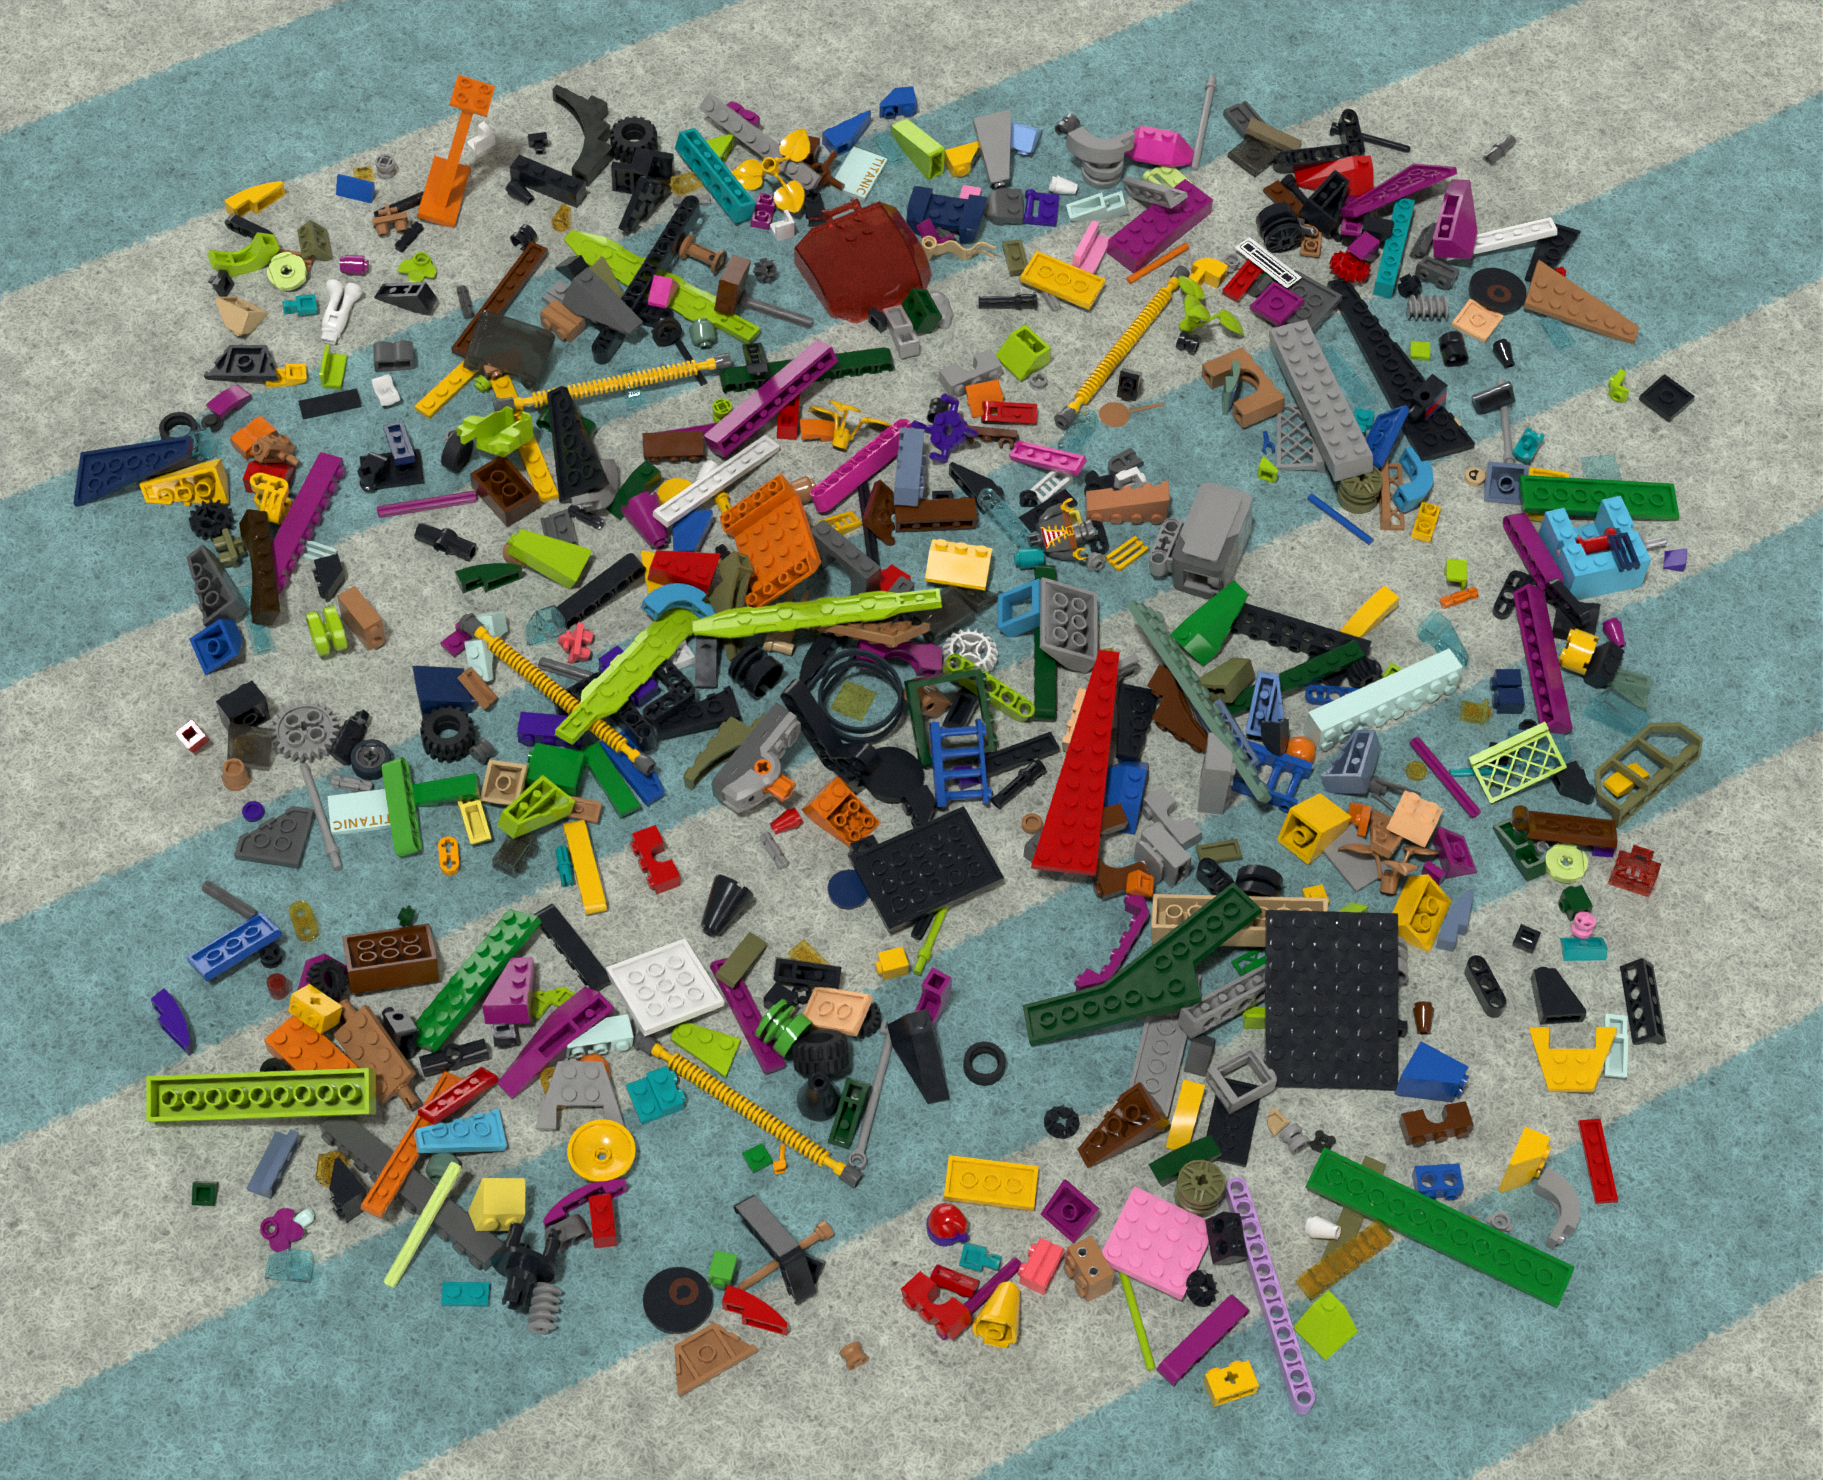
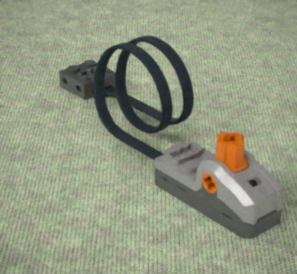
(755, 766)

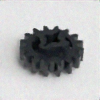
(204, 526)

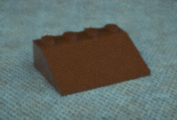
(390, 958)

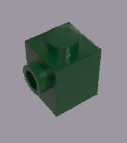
(1573, 901)

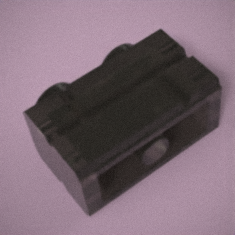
(514, 854)

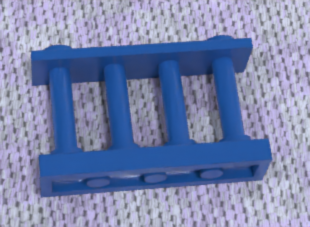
(1297, 767)
(940, 775)

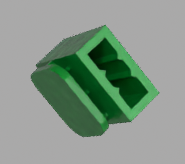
(557, 764)

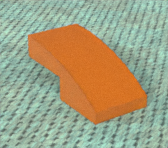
(817, 429)

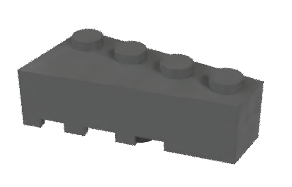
(214, 588)

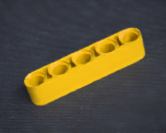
(585, 867)

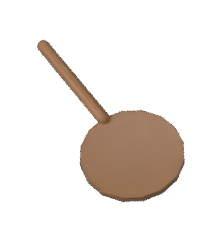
(1117, 414)

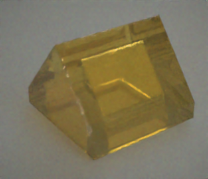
(364, 173)

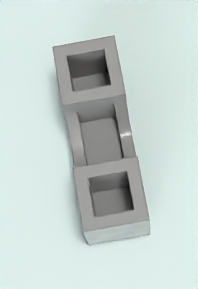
(985, 366)
(1158, 807)

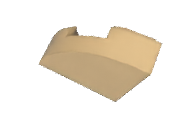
(1276, 1122)

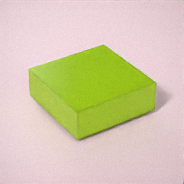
(1419, 350)

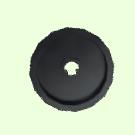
(1259, 881)

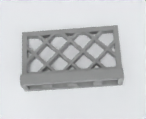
(1318, 460)

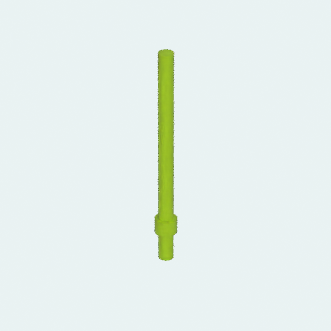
(925, 953)
(1137, 1321)

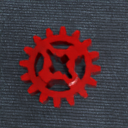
(1349, 267)

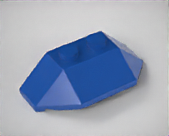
(1126, 786)

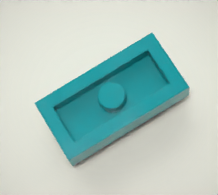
(465, 1294)

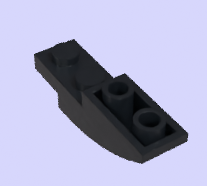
(818, 654)

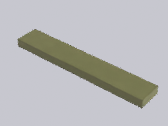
(1350, 1220)

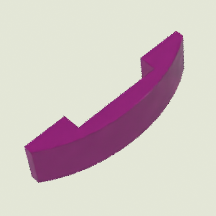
(1349, 226)
(580, 1196)

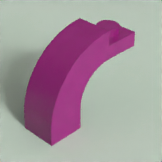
(935, 994)

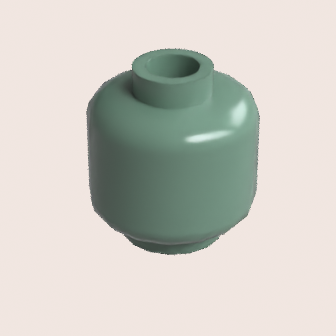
(702, 332)
(438, 1164)

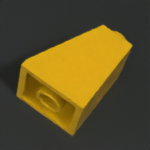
(1312, 827)

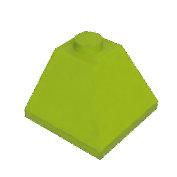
(1326, 1325)

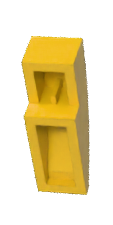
(254, 198)
(1371, 613)
(1185, 1114)

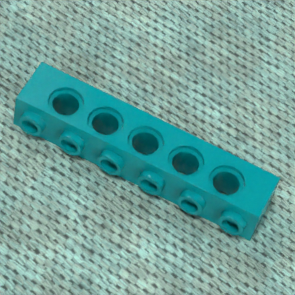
(715, 175)
(1393, 248)

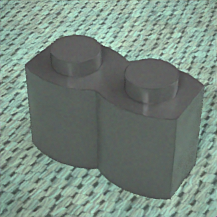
(393, 356)

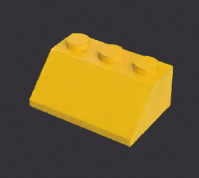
(958, 564)
(1421, 911)
(1526, 1160)

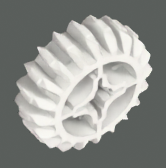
(970, 647)

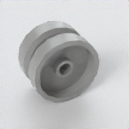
(1102, 175)

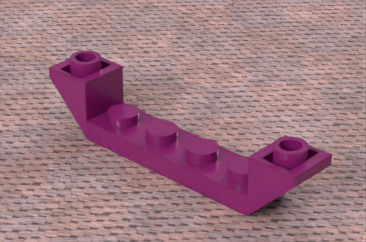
(1136, 906)

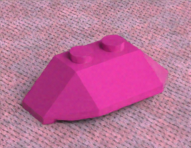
(1160, 147)

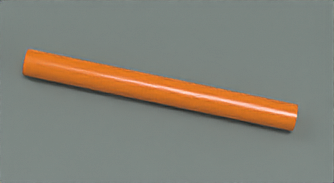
(1157, 263)

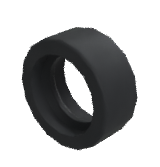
(175, 419)
(456, 454)
(980, 1078)

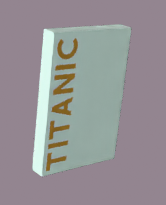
(860, 173)
(358, 812)

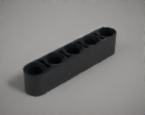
(601, 589)
(573, 948)

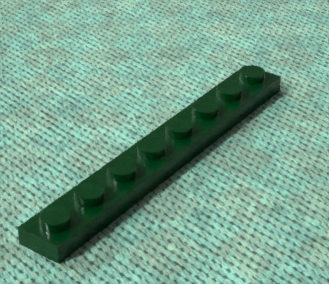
(1304, 674)

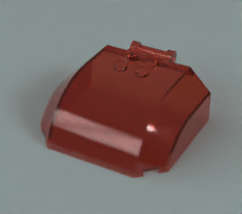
(862, 260)

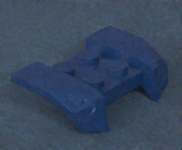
(946, 212)

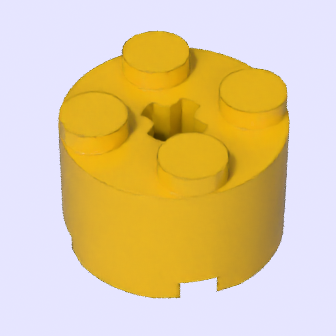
(1579, 652)

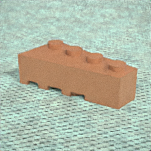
(1129, 504)

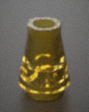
(561, 219)

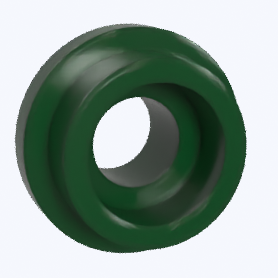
(405, 915)

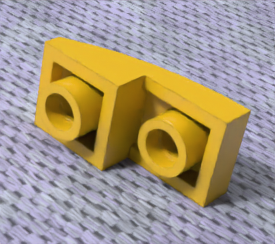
(1425, 522)
(1620, 785)

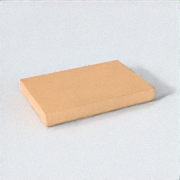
(837, 1010)

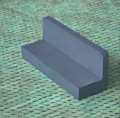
(274, 1163)

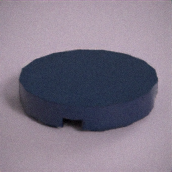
(847, 890)

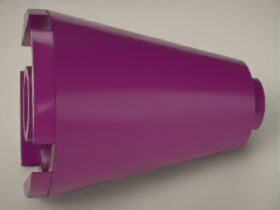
(640, 516)

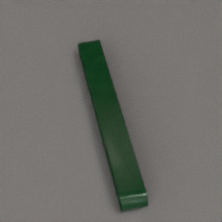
(849, 364)
(1043, 665)

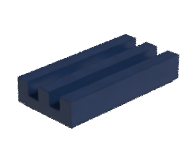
(1616, 554)

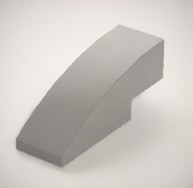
(901, 331)

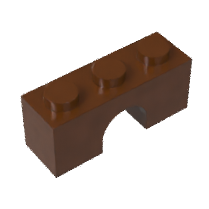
(1419, 1130)

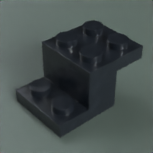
(644, 163)

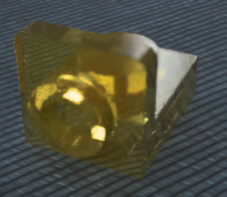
(1475, 712)
(325, 1166)

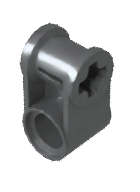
(568, 1231)

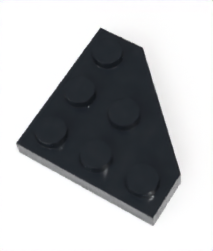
(644, 198)

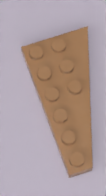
(1566, 301)
(877, 631)

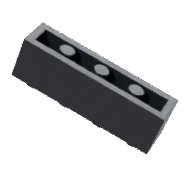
(548, 181)

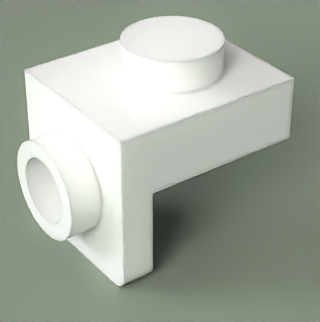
(385, 390)
(1130, 477)

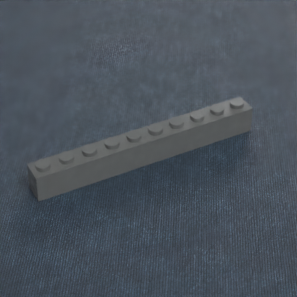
(450, 1222)

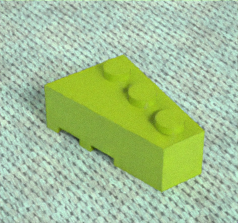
(535, 808)

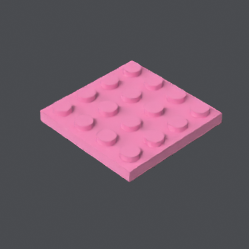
(1156, 1243)

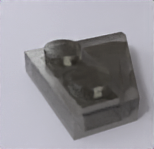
(977, 599)

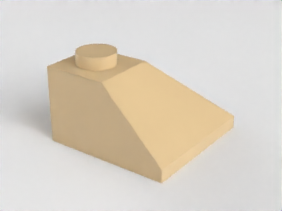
(239, 314)
(503, 782)

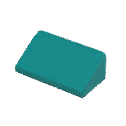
(1583, 949)

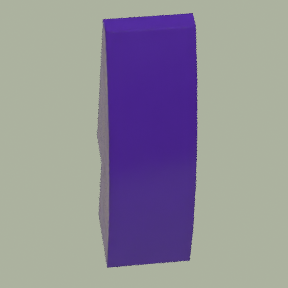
(172, 1020)

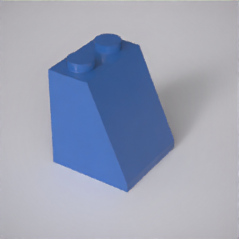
(1432, 1076)

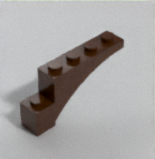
(1174, 710)

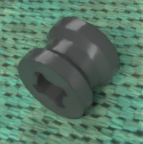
(482, 750)

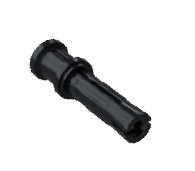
(1021, 301)
(1025, 777)

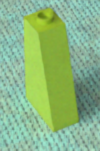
(920, 148)
(549, 556)

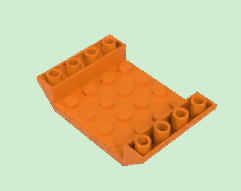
(775, 536)

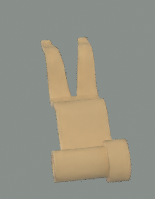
(931, 248)
(782, 641)

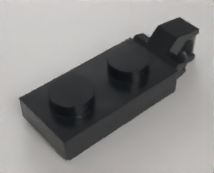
(349, 737)

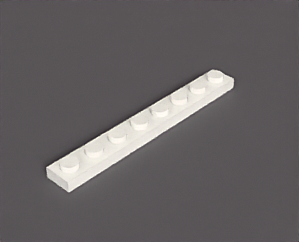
(715, 481)

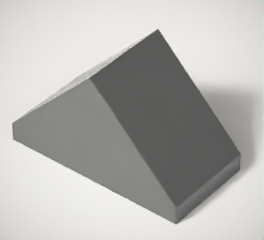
(1199, 1055)

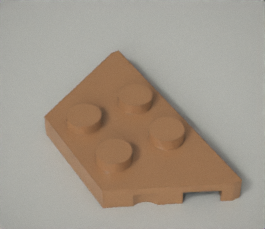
(707, 1355)

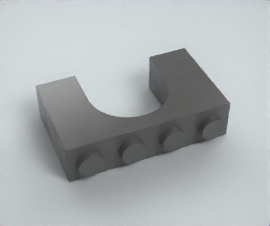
(832, 545)

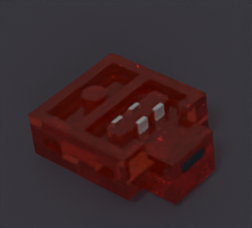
(1635, 871)

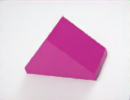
(662, 291)

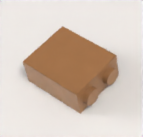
(361, 618)

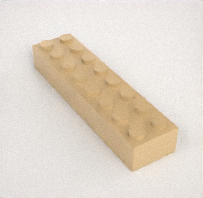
(1173, 909)

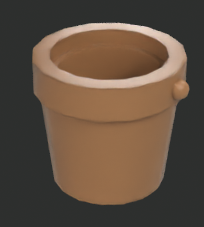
(235, 775)

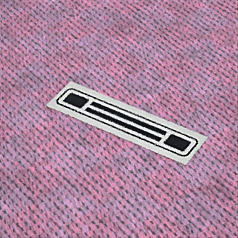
(1268, 262)

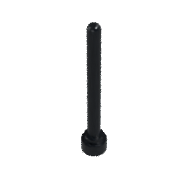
(1290, 183)

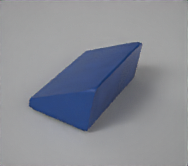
(355, 188)

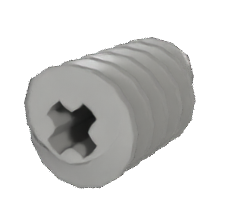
(1427, 306)
(542, 1308)

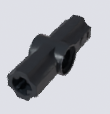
(445, 541)
(467, 1053)

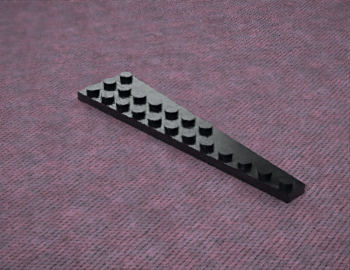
(1398, 378)

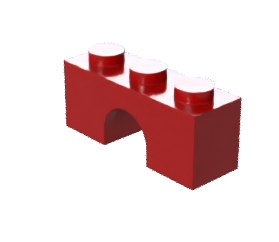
(661, 875)
(947, 1318)

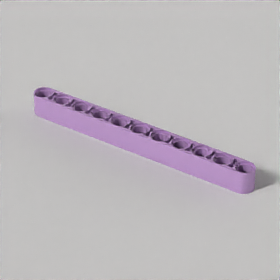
(1271, 1304)

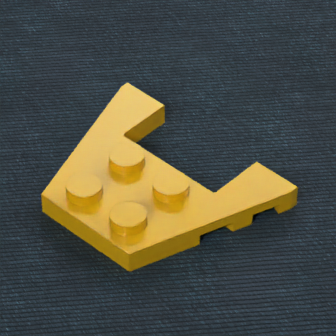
(1572, 1068)

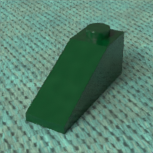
(642, 479)
(849, 1112)

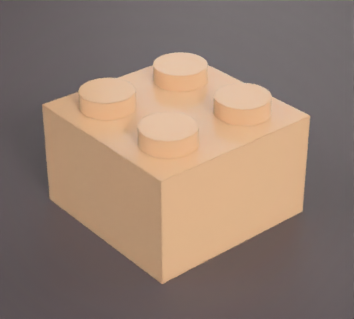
(1414, 818)

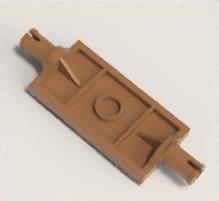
(373, 1048)

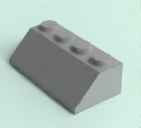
(1215, 777)

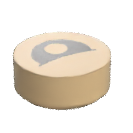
(1474, 476)

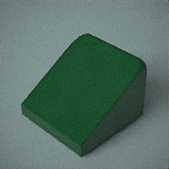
(204, 1193)

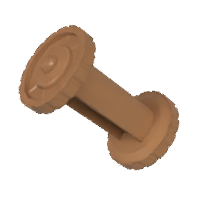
(691, 248)

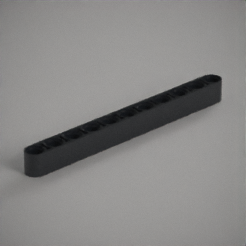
(655, 264)

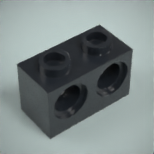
(1226, 1238)

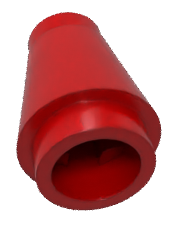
(787, 820)

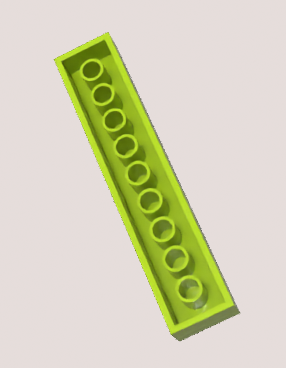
(261, 1095)

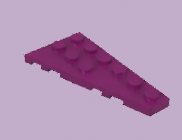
(1398, 186)

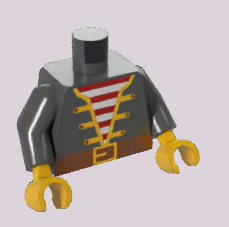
(1056, 533)

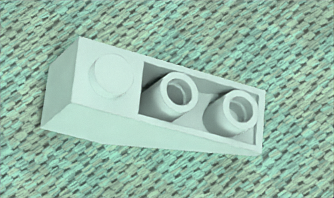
(606, 1036)

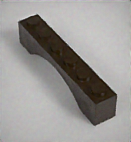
(264, 597)

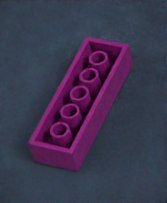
(1158, 228)

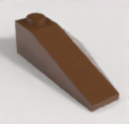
(1127, 1124)

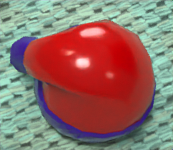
(946, 1225)

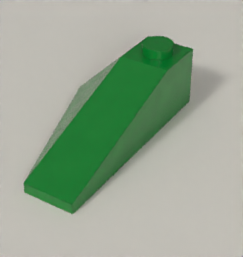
(1208, 626)

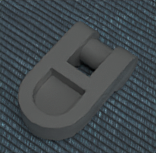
(1119, 462)

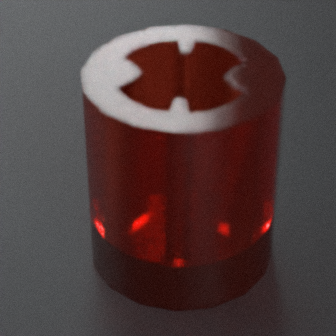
(277, 986)

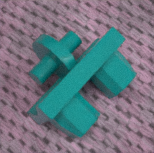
(1527, 445)

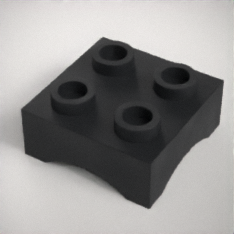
(1563, 624)

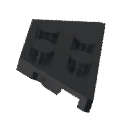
(244, 364)

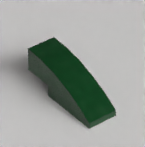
(488, 576)
(1520, 850)
(1168, 1166)

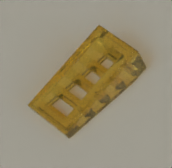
(680, 188)

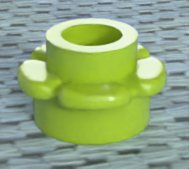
(482, 384)

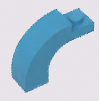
(1421, 479)
(676, 596)

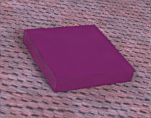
(1276, 304)

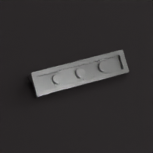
(1153, 192)

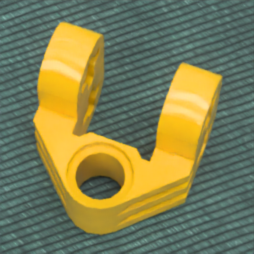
(272, 499)

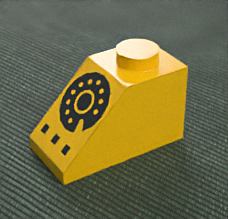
(961, 159)

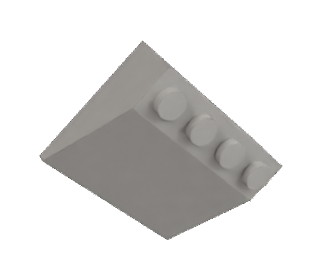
(1068, 624)

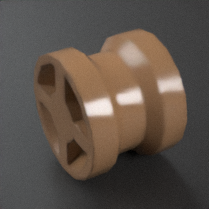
(853, 1355)

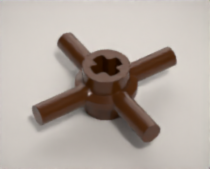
(824, 171)

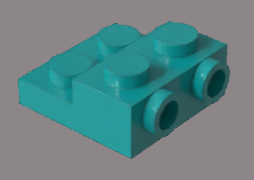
(656, 1095)

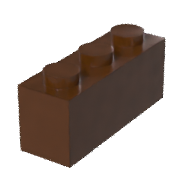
(673, 445)

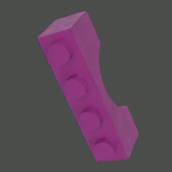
(924, 658)

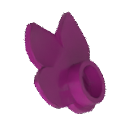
(285, 1229)

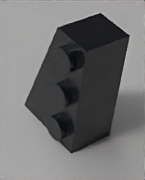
(1325, 203)

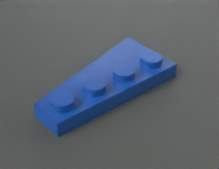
(646, 787)

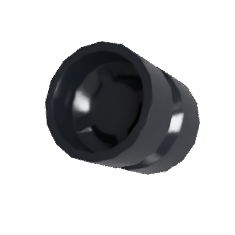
(1453, 349)

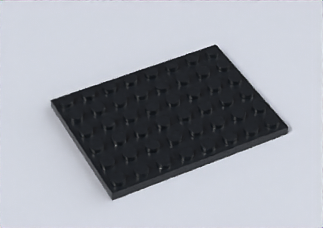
(1331, 999)

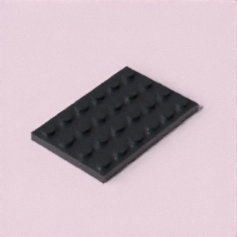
(926, 868)

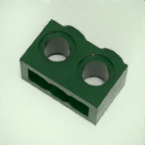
(921, 310)

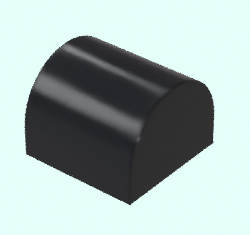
(1526, 938)

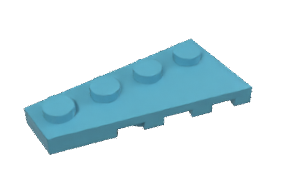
(471, 1134)

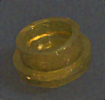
(1416, 770)

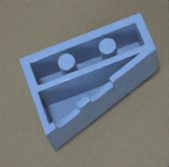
(1265, 702)

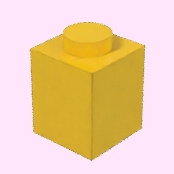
(892, 963)

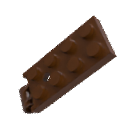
(1565, 828)

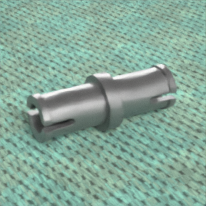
(1500, 149)

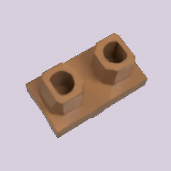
(381, 223)

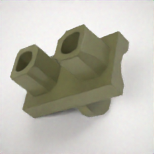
(225, 542)

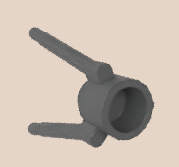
(1380, 786)

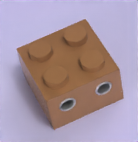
(1088, 1269)

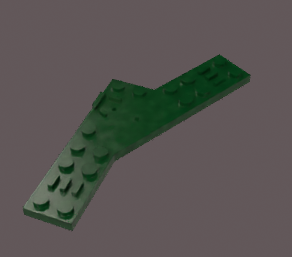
(1151, 983)

